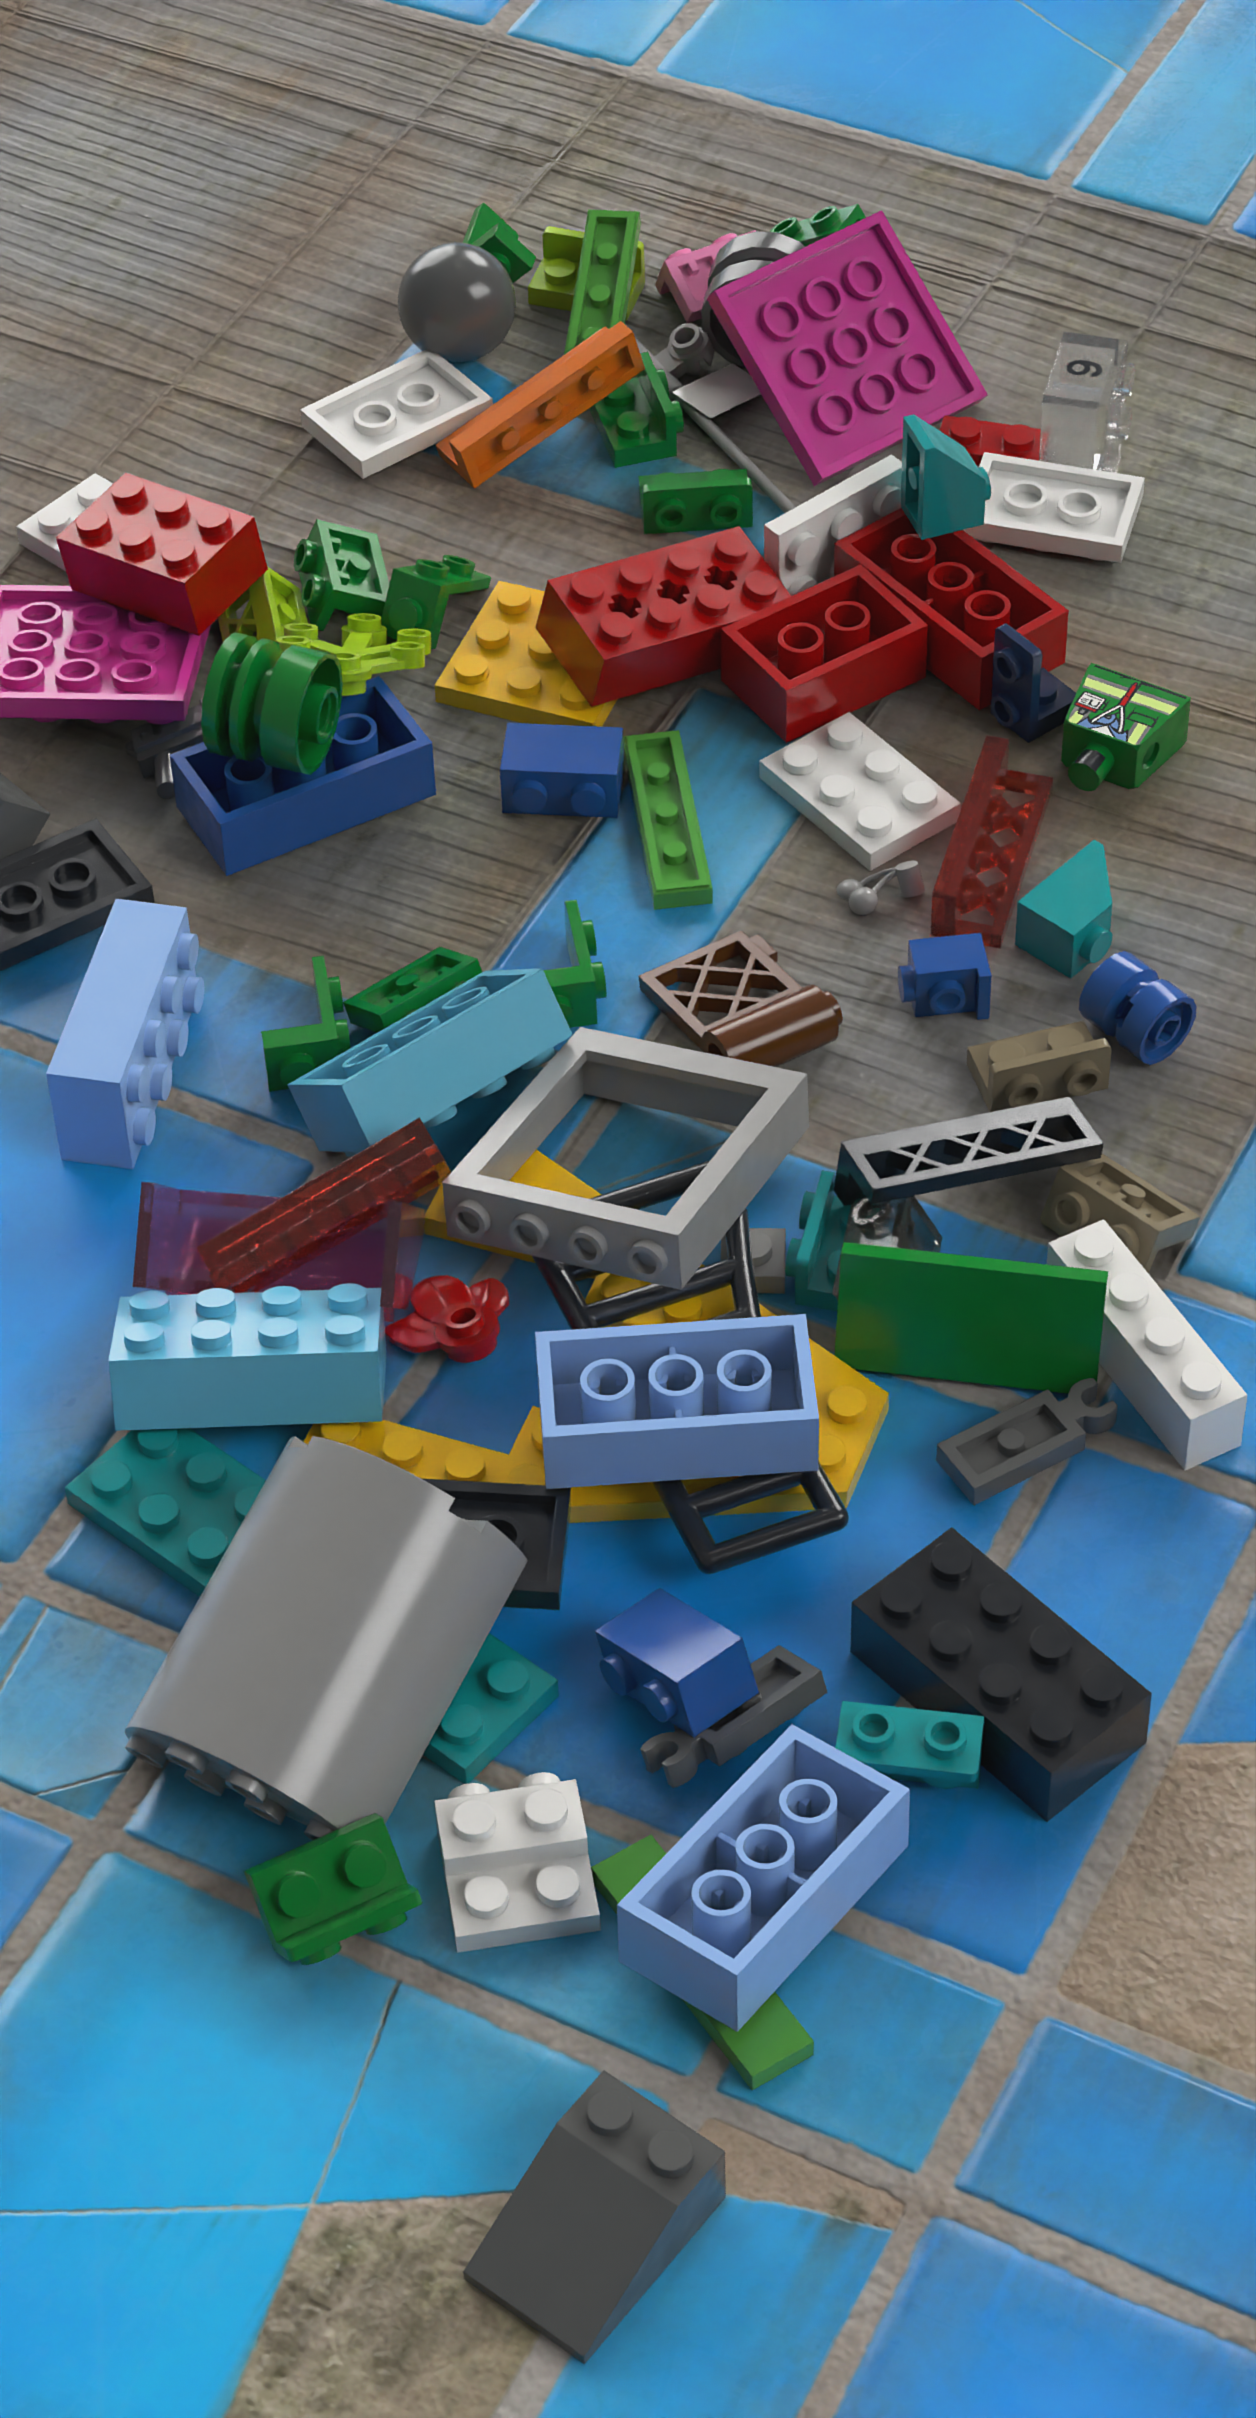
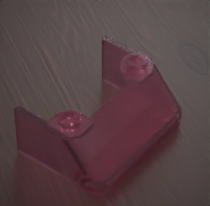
(180, 1220)

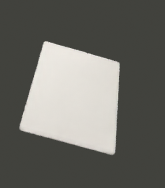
(719, 391)

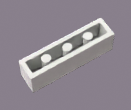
(1157, 1353)

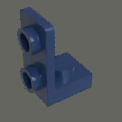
(1022, 692)

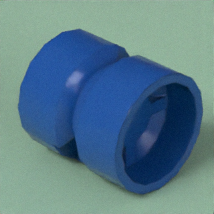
(1137, 1007)

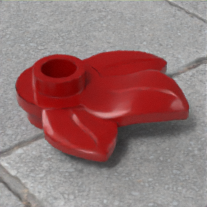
(452, 1318)

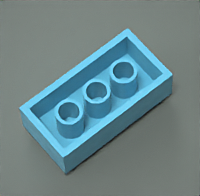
(432, 1060)
(248, 1358)

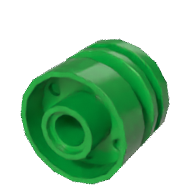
(271, 703)

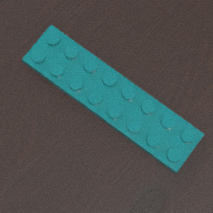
(180, 1509)

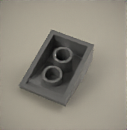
(598, 2216)

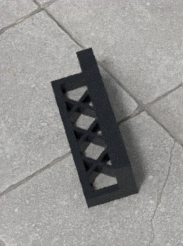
(964, 1151)

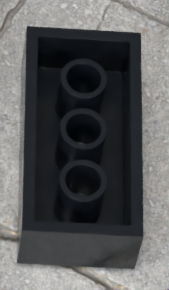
(976, 1642)

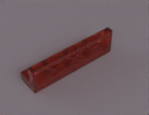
(971, 838)
(325, 1211)

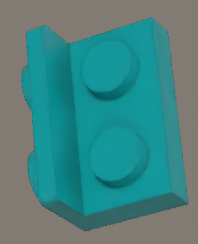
(817, 1254)
(913, 1743)

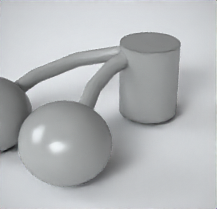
(864, 899)

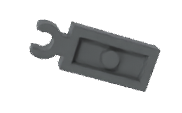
(1023, 1440)
(784, 1688)

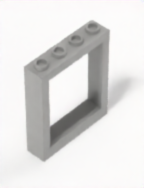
(666, 1250)

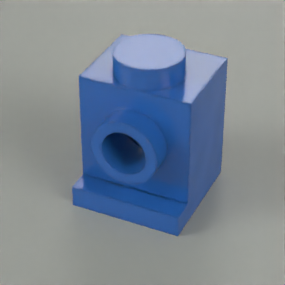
(946, 976)

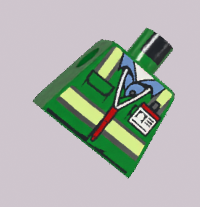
(1121, 729)

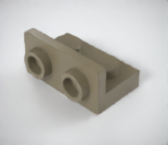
(1040, 1066)
(1131, 1206)

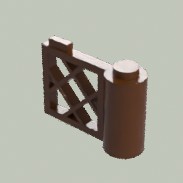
(756, 1028)

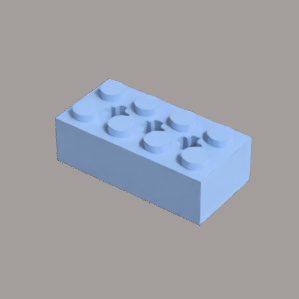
(125, 1034)
(677, 1401)
(763, 1876)

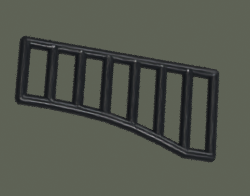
(685, 1508)

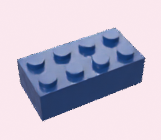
(263, 811)

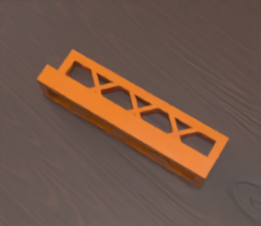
(542, 404)

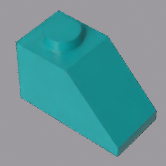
(940, 482)
(1069, 914)

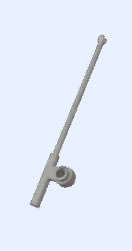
(682, 356)

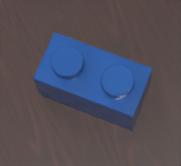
(562, 770)
(676, 1662)

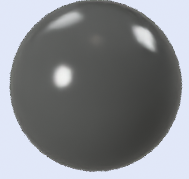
(456, 302)

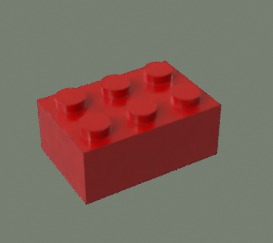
(162, 553)
(823, 653)

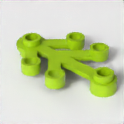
(363, 648)

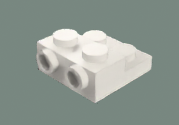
(516, 1863)

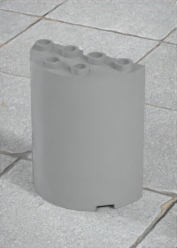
(327, 1640)

